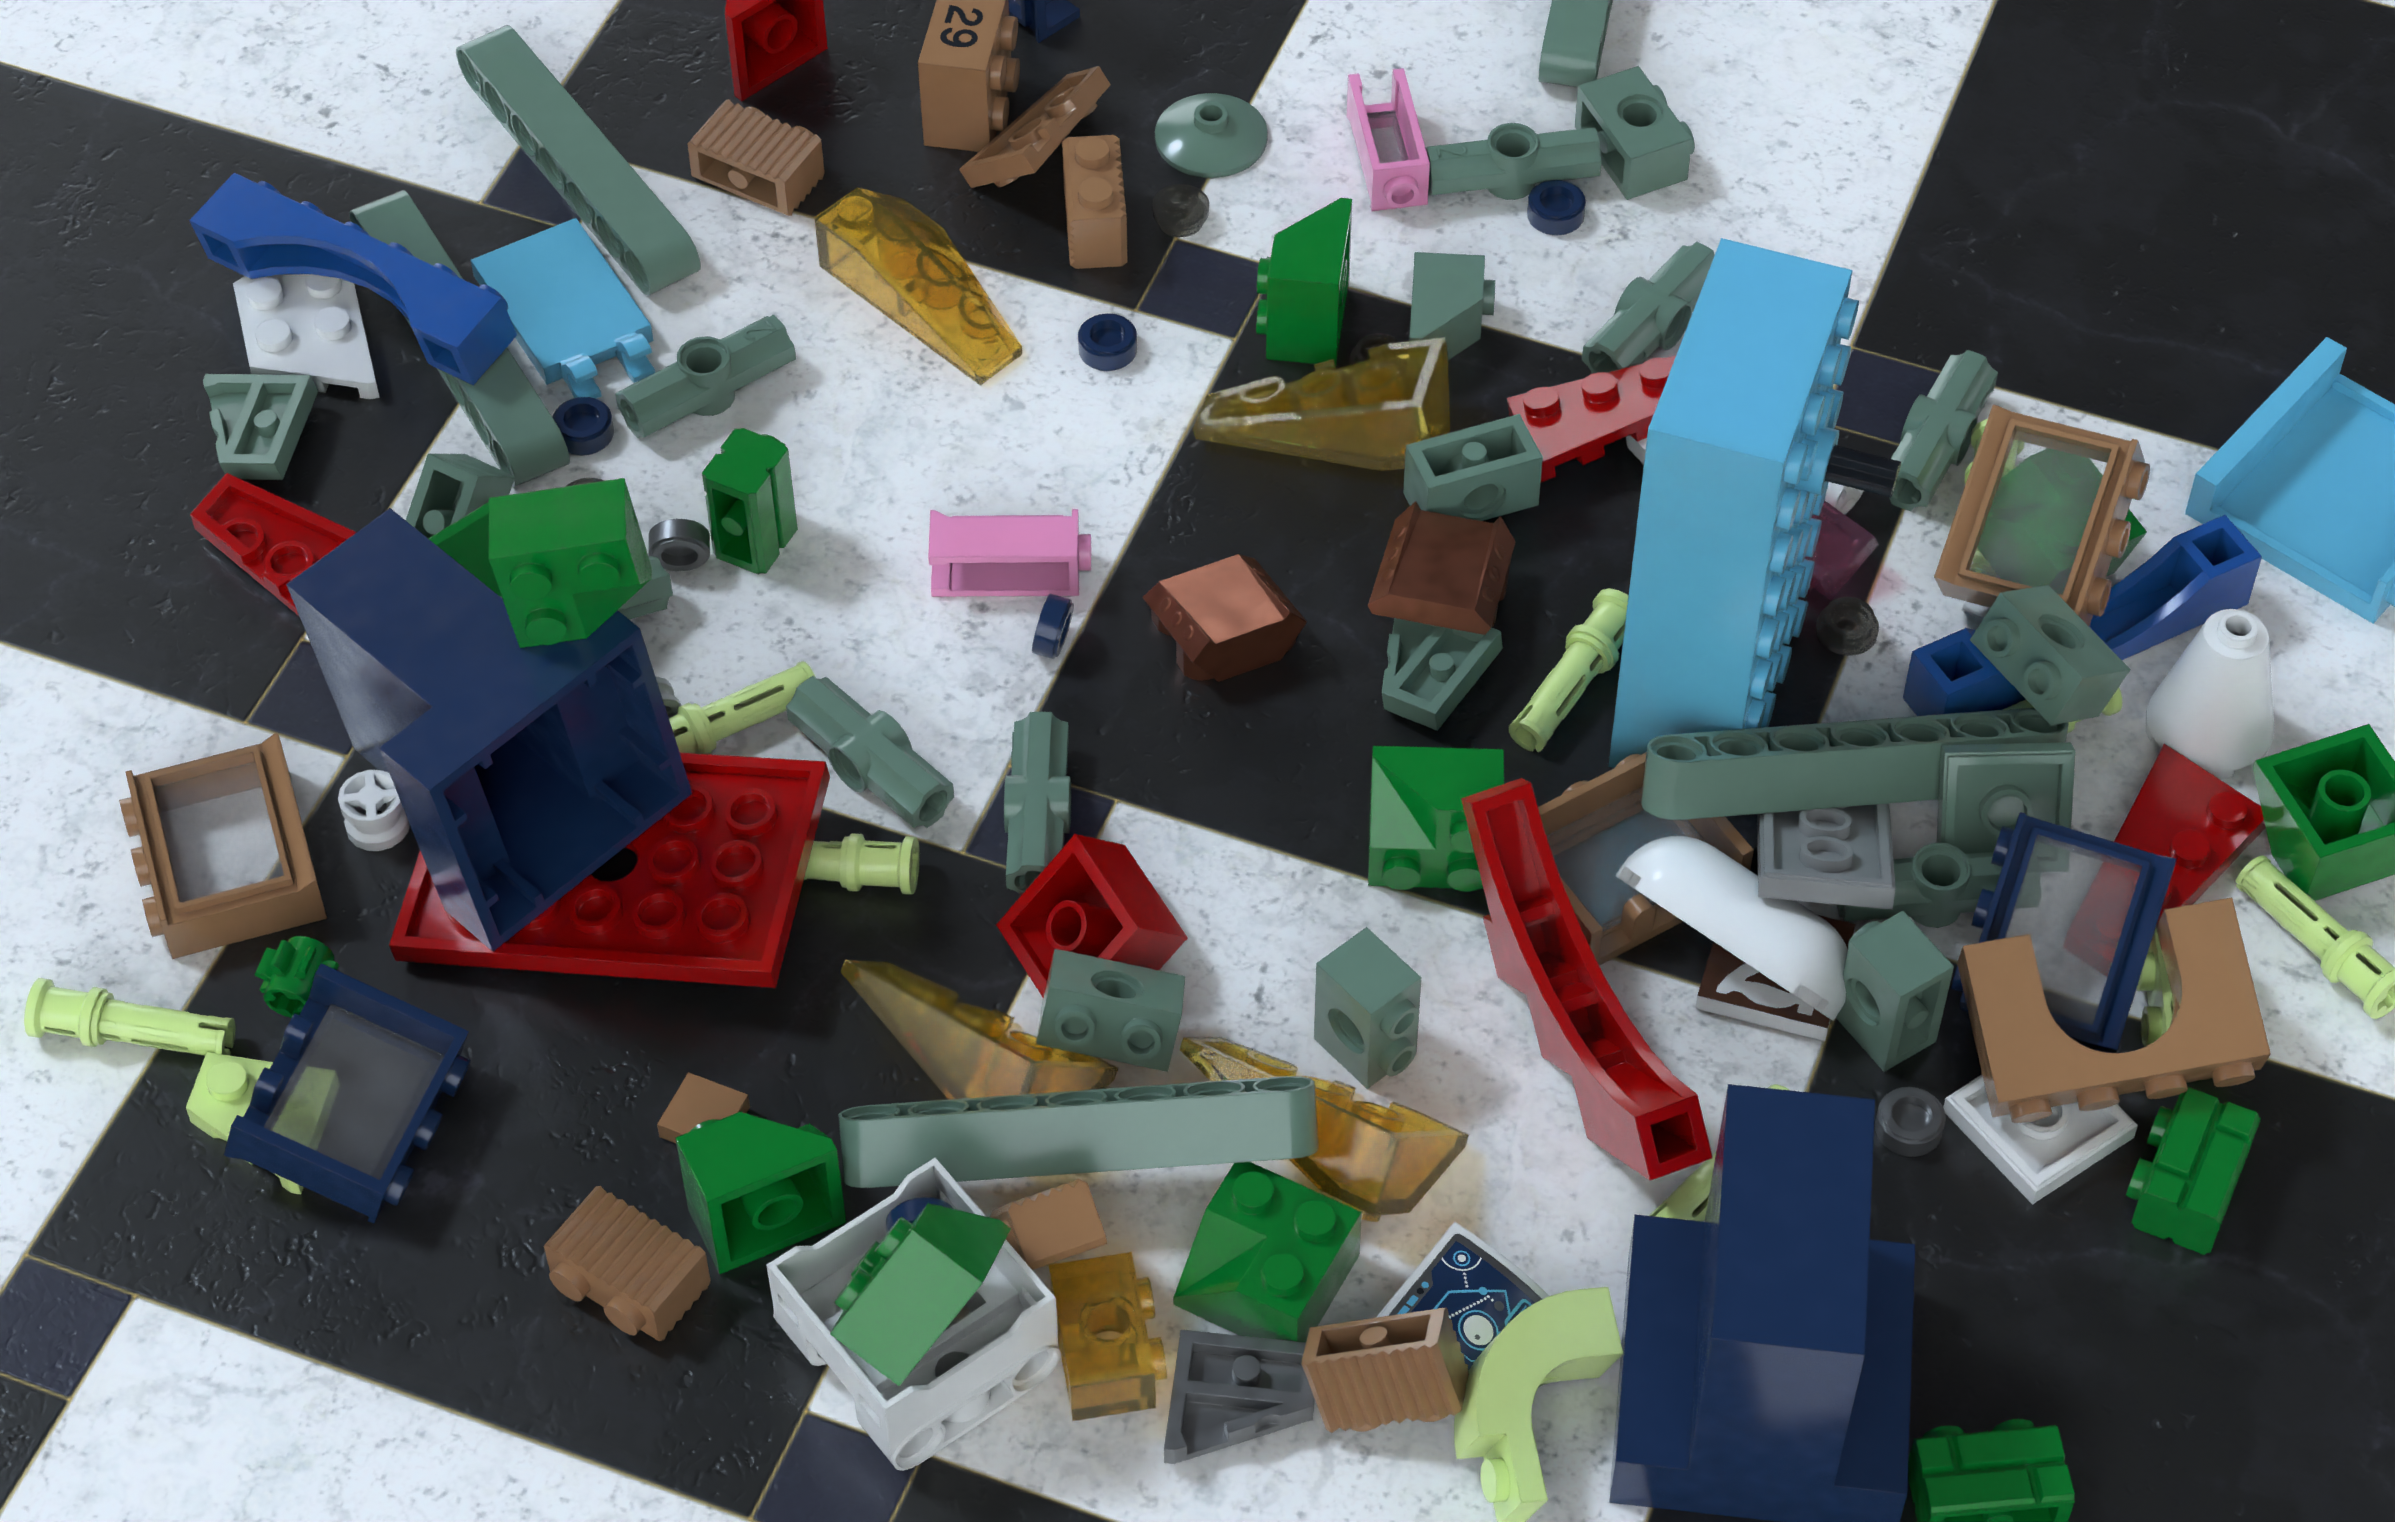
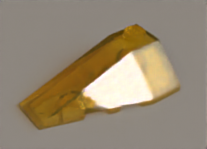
(916, 279)
(1343, 414)
(966, 1046)
(1367, 1152)

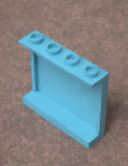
(2313, 484)

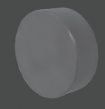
(679, 544)
(1910, 1121)

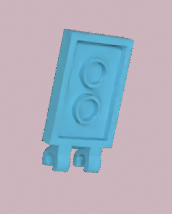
(568, 307)

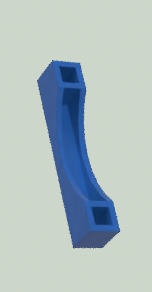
(268, 234)
(2162, 598)

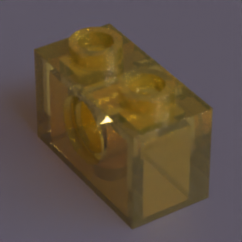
(1100, 1373)

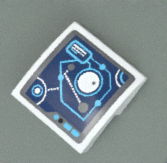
(1473, 1284)

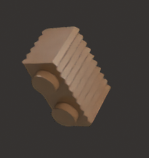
(757, 157)
(1094, 201)
(1053, 1224)
(626, 1265)
(1386, 1370)

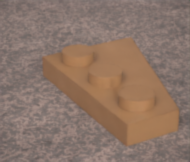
(1037, 131)

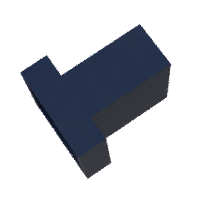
(503, 755)
(1774, 1333)

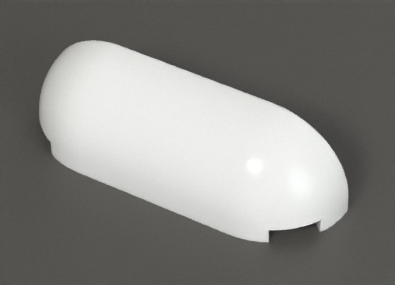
(1724, 905)

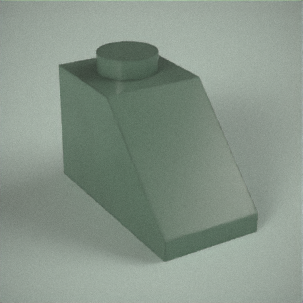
(1450, 299)
(452, 489)

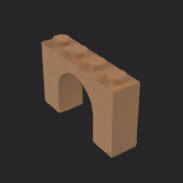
(2037, 1066)

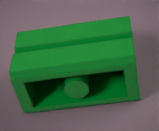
(750, 500)
(2194, 1169)
(1991, 1475)

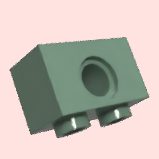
(1637, 132)
(1475, 471)
(2049, 654)
(1894, 990)
(1367, 1008)
(1111, 1010)

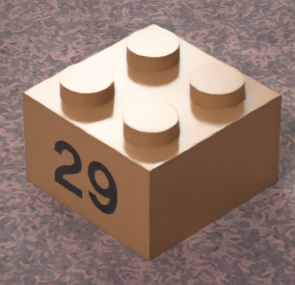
(967, 73)

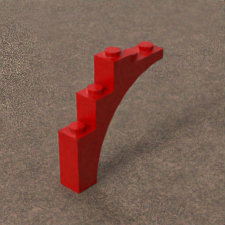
(1537, 946)

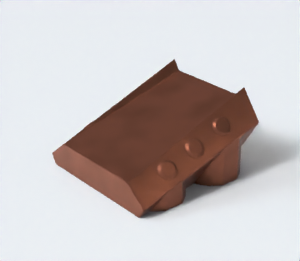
(1443, 571)
(1225, 618)

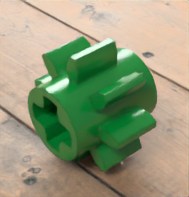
(290, 973)

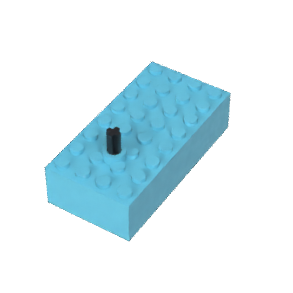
(1731, 494)

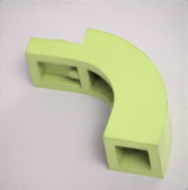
(1548, 1342)

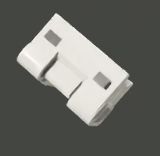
(970, 1369)

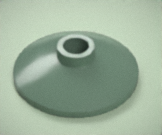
(1211, 135)

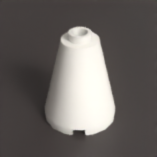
(2218, 696)

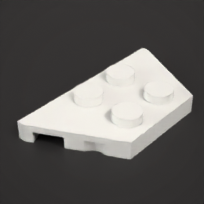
(306, 329)

